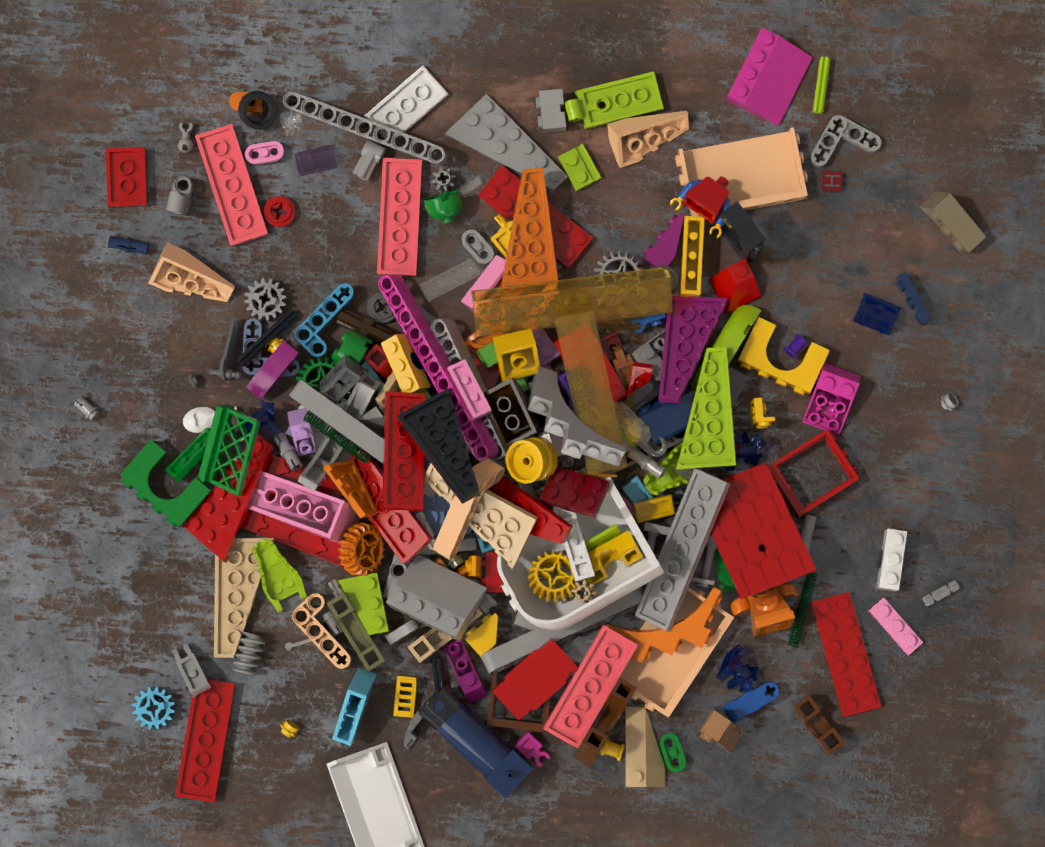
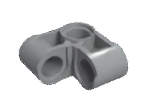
(179, 200)

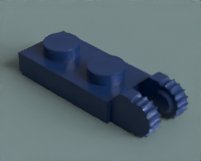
(913, 299)

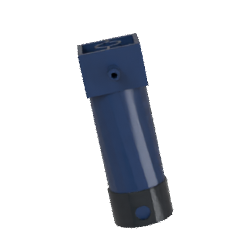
(475, 741)

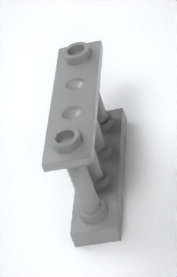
(655, 529)

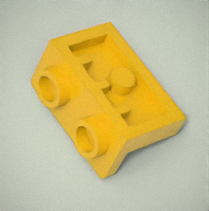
(757, 412)

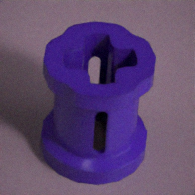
(796, 347)

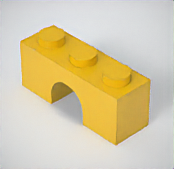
(408, 376)
(619, 548)

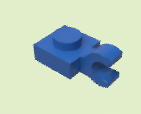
(653, 320)

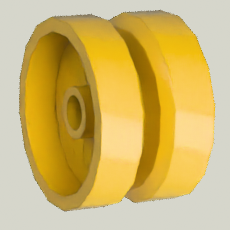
(531, 460)

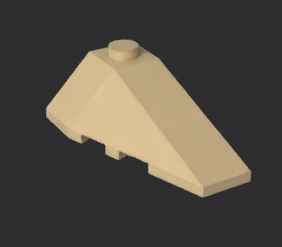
(642, 755)

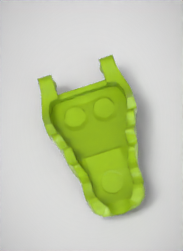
(670, 478)
(276, 573)

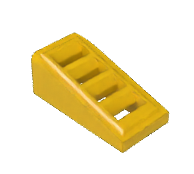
(401, 679)

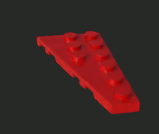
(222, 512)
(548, 525)

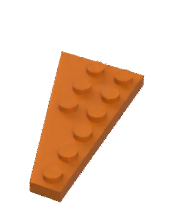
(530, 246)

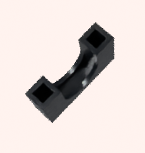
(742, 233)

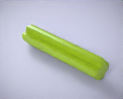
(821, 85)

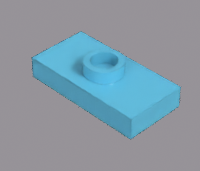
(636, 490)

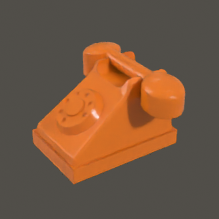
(767, 609)

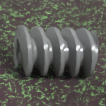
(248, 654)

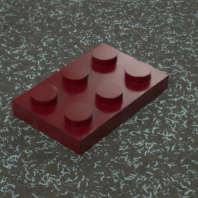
(575, 492)

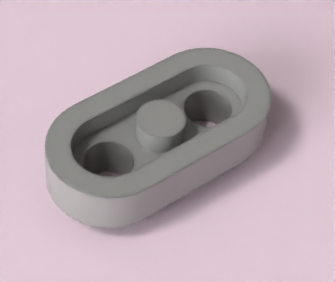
(477, 247)

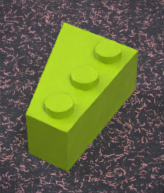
(367, 601)

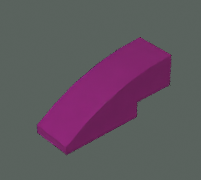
(272, 370)

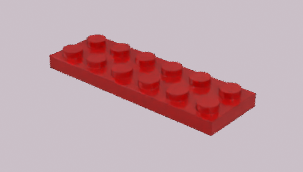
(567, 237)
(402, 457)
(398, 527)
(845, 654)
(205, 742)

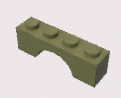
(355, 631)

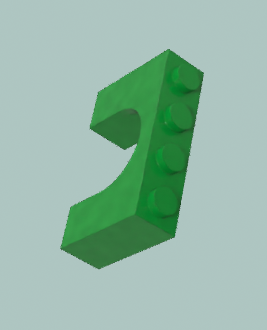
(138, 475)

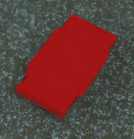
(535, 679)

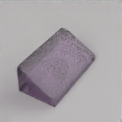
(315, 160)

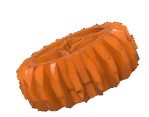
(357, 548)

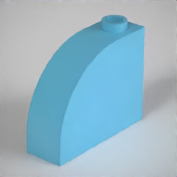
(354, 706)

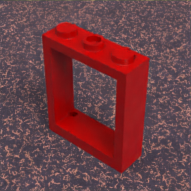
(840, 455)

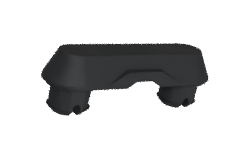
(642, 395)

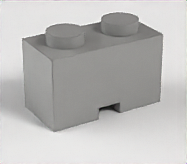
(551, 116)

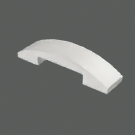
(576, 547)

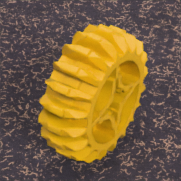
(539, 570)

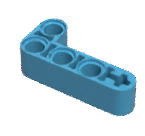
(328, 317)

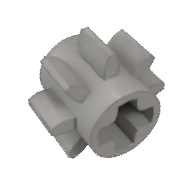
(446, 174)

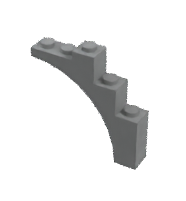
(560, 421)
(329, 451)

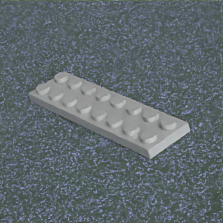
(683, 549)

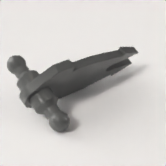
(225, 371)

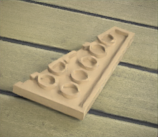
(494, 520)
(234, 595)

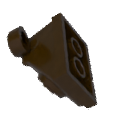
(511, 413)

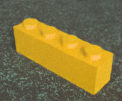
(692, 256)

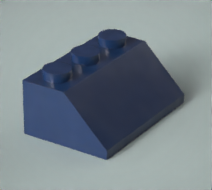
(667, 418)

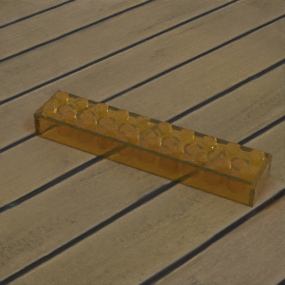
(540, 303)

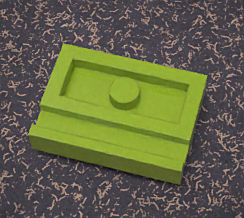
(579, 167)

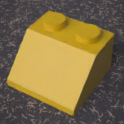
(516, 354)

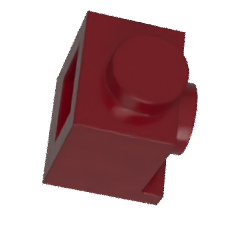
(606, 341)

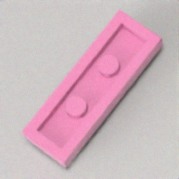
(469, 389)
(895, 626)

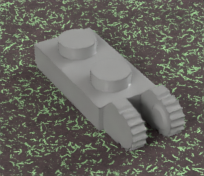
(191, 671)

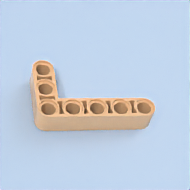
(460, 515)

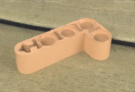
(324, 634)

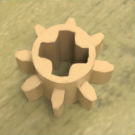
(580, 594)

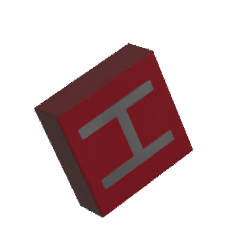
(832, 181)

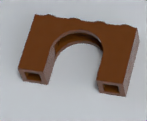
(605, 722)

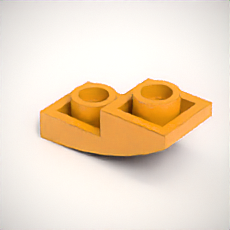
(474, 566)

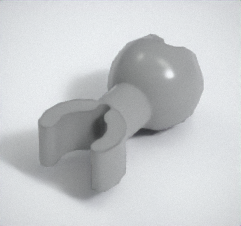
(185, 142)

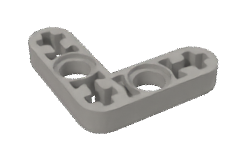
(845, 134)

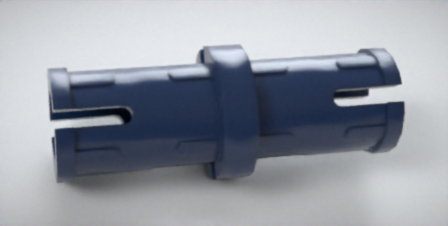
(128, 245)

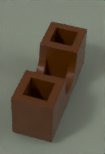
(817, 725)

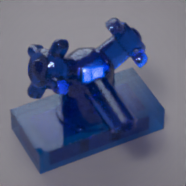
(264, 415)
(746, 449)
(742, 673)

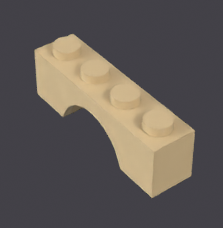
(433, 641)

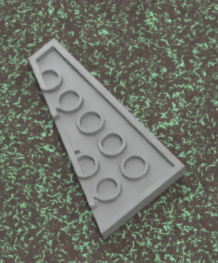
(502, 140)

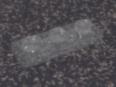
(449, 280)

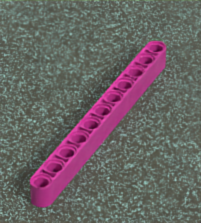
(393, 289)

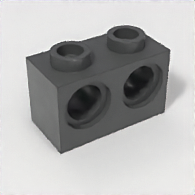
(340, 379)

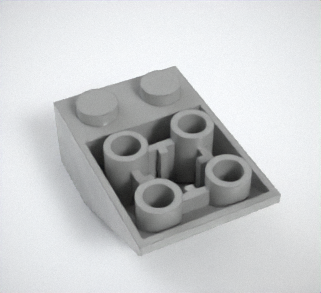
(652, 354)

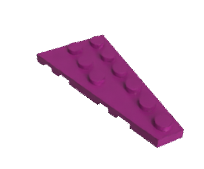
(685, 341)

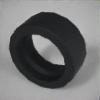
(268, 120)

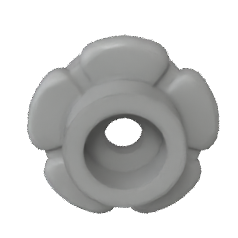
(949, 401)

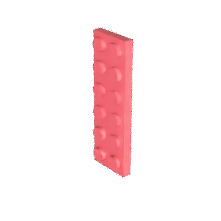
(231, 185)
(399, 217)
(590, 686)

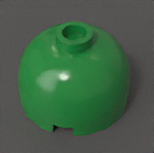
(444, 206)

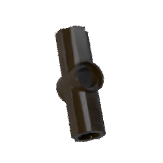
(364, 326)

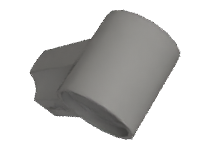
(371, 155)

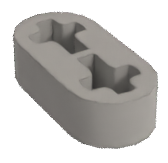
(402, 632)

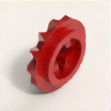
(275, 203)

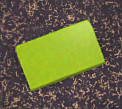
(602, 537)

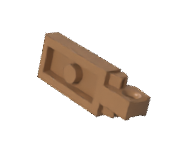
(623, 366)

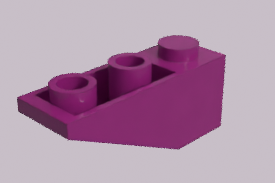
(665, 249)
(464, 671)

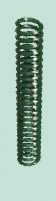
(336, 440)
(792, 642)

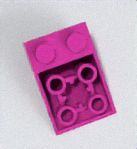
(831, 398)

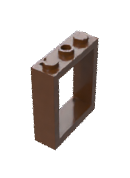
(510, 723)

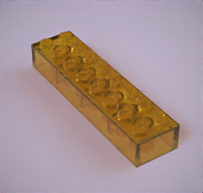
(589, 382)

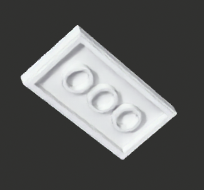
(408, 102)

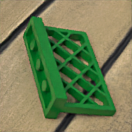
(217, 445)

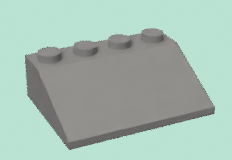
(436, 597)

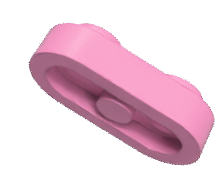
(264, 151)

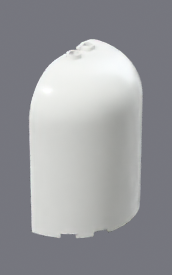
(620, 582)

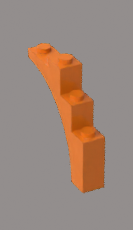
(690, 629)

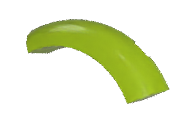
(732, 334)

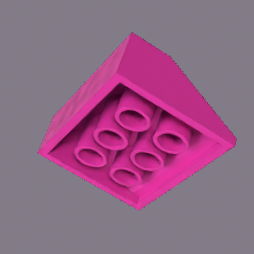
(769, 77)

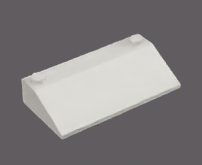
(374, 799)

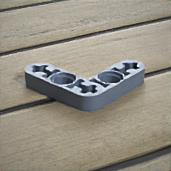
(258, 332)

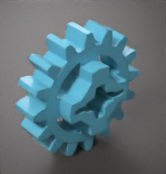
(161, 706)

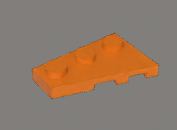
(351, 485)

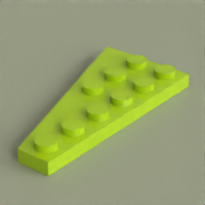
(710, 423)

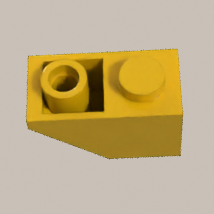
(484, 637)

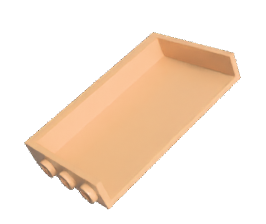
(758, 169)
(666, 677)

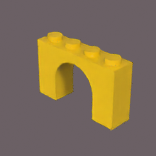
(801, 378)

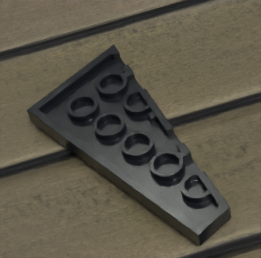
(440, 438)

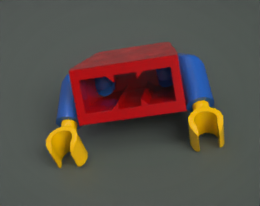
(707, 199)

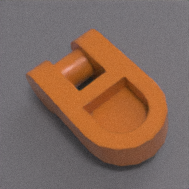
(235, 99)

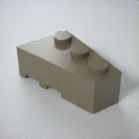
(953, 221)

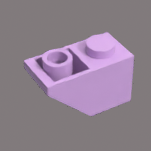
(301, 432)

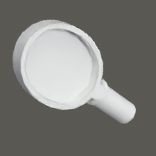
(199, 419)

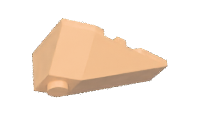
(639, 135)
(185, 273)

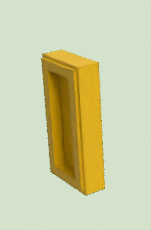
(653, 508)

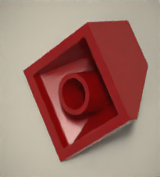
(736, 284)

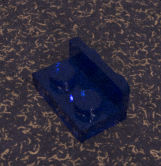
(876, 314)

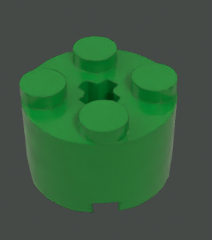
(353, 346)

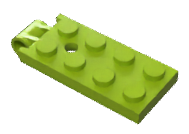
(623, 100)

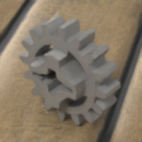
(253, 296)

